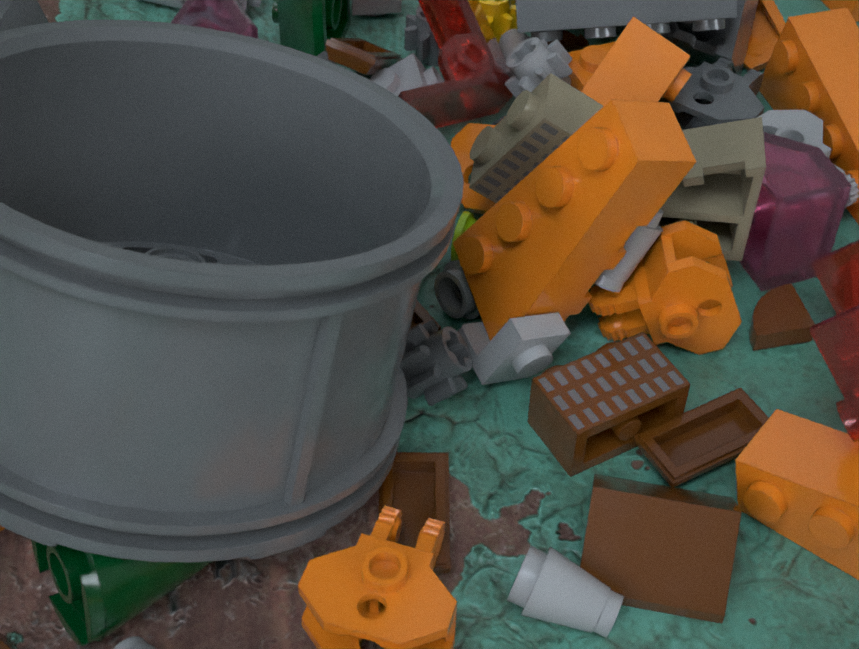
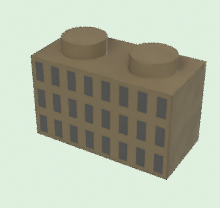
(527, 135)

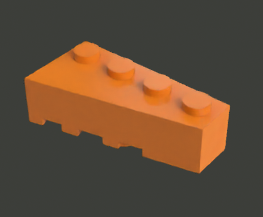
(818, 72)
(574, 213)

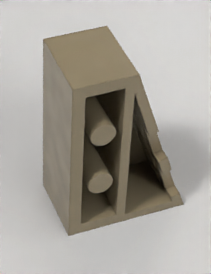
(723, 182)

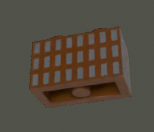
(603, 400)

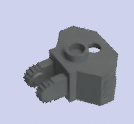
(717, 96)

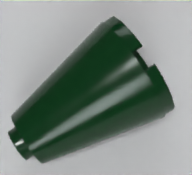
(104, 591)

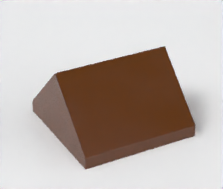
(662, 546)

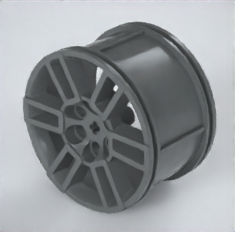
(203, 287)

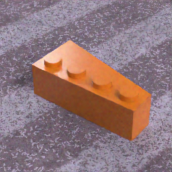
(804, 486)

